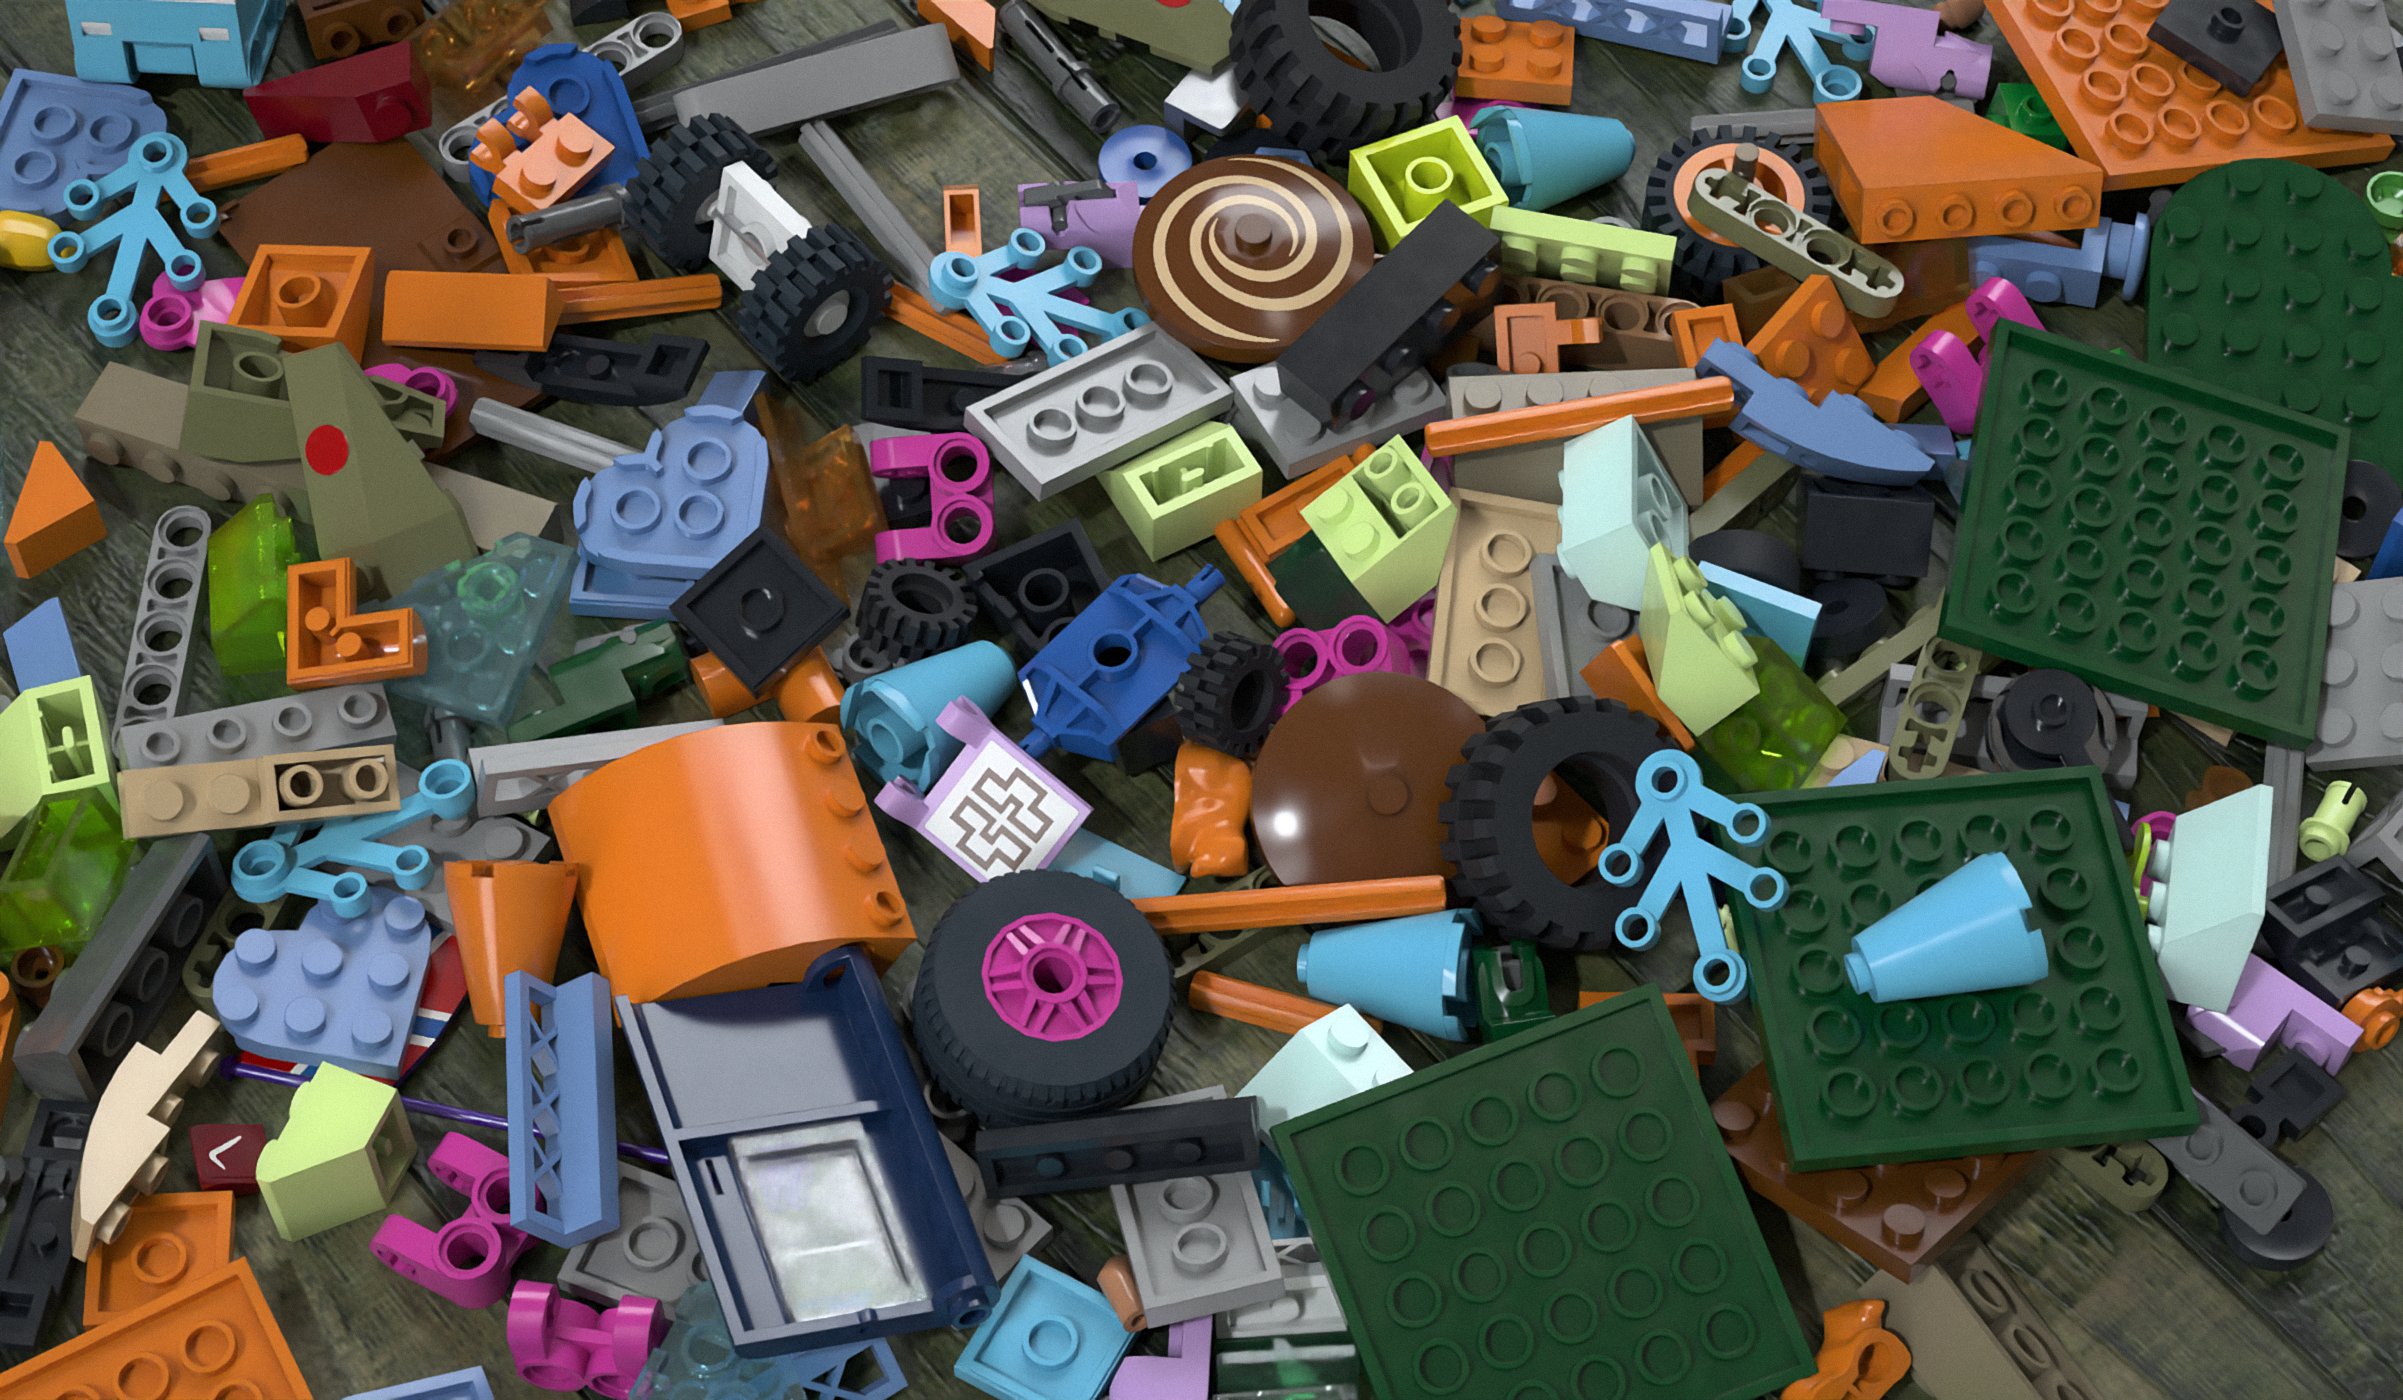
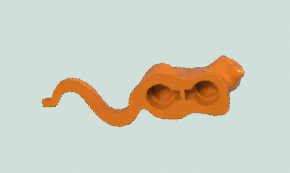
(1210, 812)
(1855, 1357)

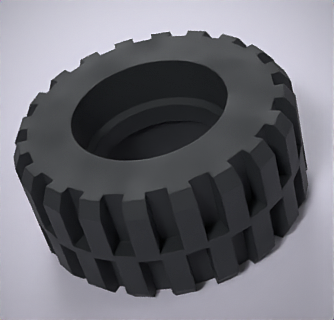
(1328, 101)
(1493, 819)

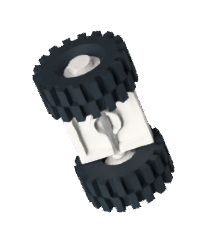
(803, 287)

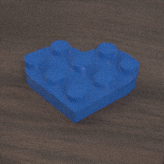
(588, 90)

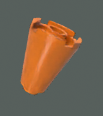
(508, 921)

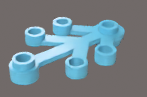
(1797, 26)
(135, 228)
(971, 283)
(1689, 865)
(280, 866)

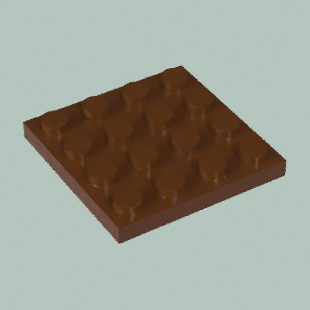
(1884, 1212)

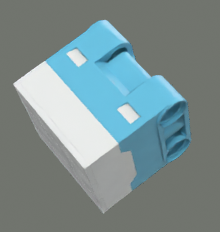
(214, 39)

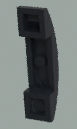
(603, 369)
(923, 397)
(38, 1245)

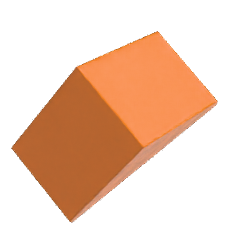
(51, 516)

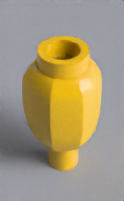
(26, 241)

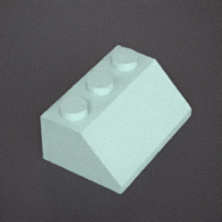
(1615, 511)
(2209, 896)
(1322, 1066)

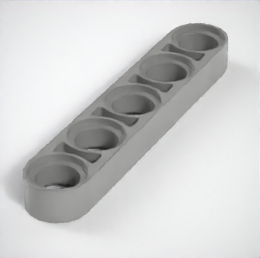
(620, 46)
(164, 614)

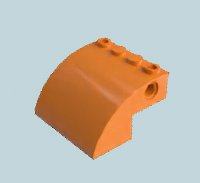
(728, 862)

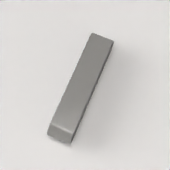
(828, 83)

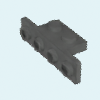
(2234, 1168)

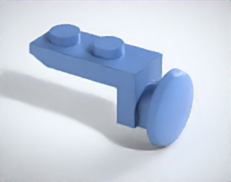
(2065, 273)

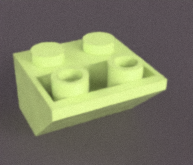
(1184, 487)
(1386, 527)
(1693, 643)
(50, 744)
(336, 1154)

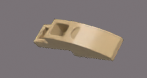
(258, 792)
(133, 1130)

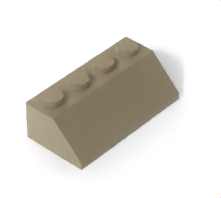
(1533, 467)
(1975, 1331)

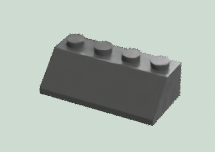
(123, 972)

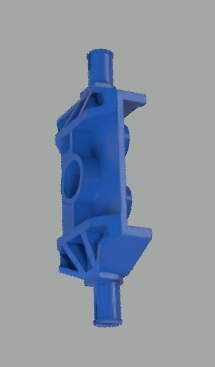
(1094, 705)

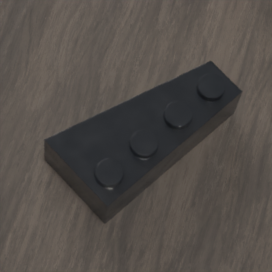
(1396, 317)
(1036, 592)

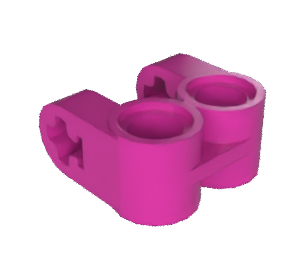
(1947, 365)
(950, 500)
(1338, 654)
(481, 1231)
(572, 1346)

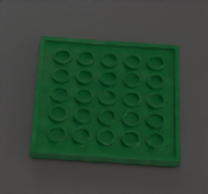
(2148, 534)
(1968, 1071)
(1545, 1223)

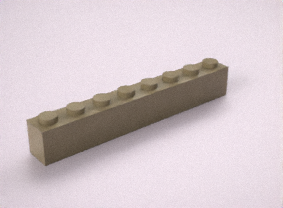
(139, 423)

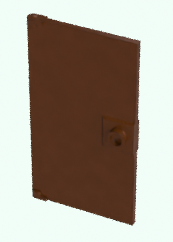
(413, 222)

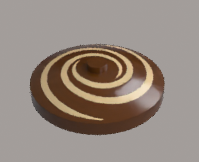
(1247, 254)

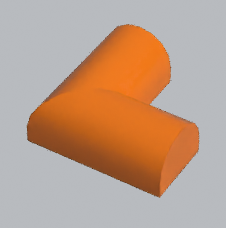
(335, 645)
(804, 694)

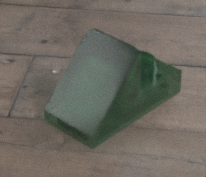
(1316, 585)

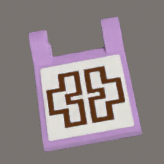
(992, 805)

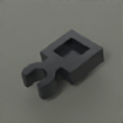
(2288, 1098)

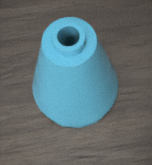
(1550, 154)
(899, 709)
(1952, 938)
(1399, 970)

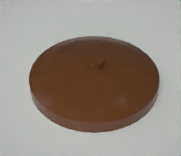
(1358, 783)

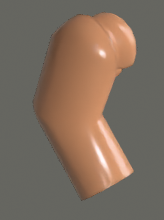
(1958, 13)
(1121, 1291)

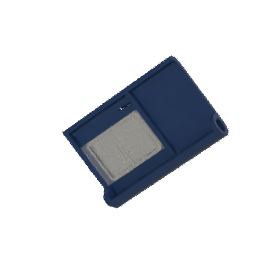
(823, 1159)

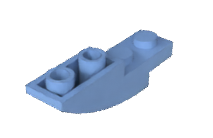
(1830, 439)

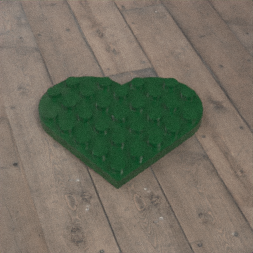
(2283, 295)

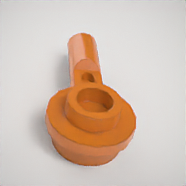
(2377, 1014)

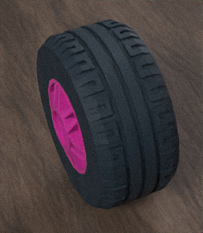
(1043, 999)

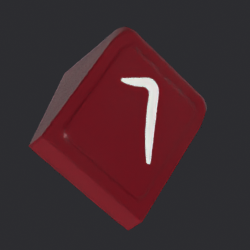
(228, 1156)

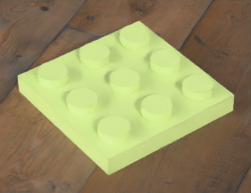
(1583, 251)

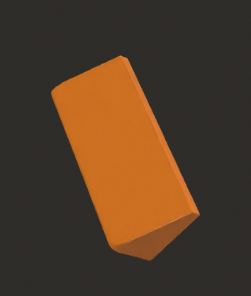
(470, 310)
(1893, 387)

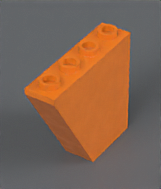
(1946, 173)

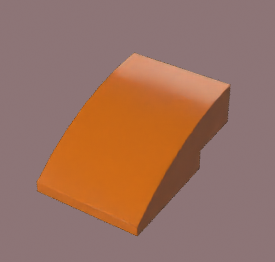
(308, 296)

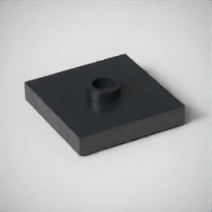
(2221, 38)
(760, 611)

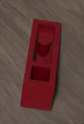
(347, 100)

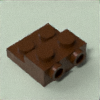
(343, 26)

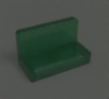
(1285, 1362)

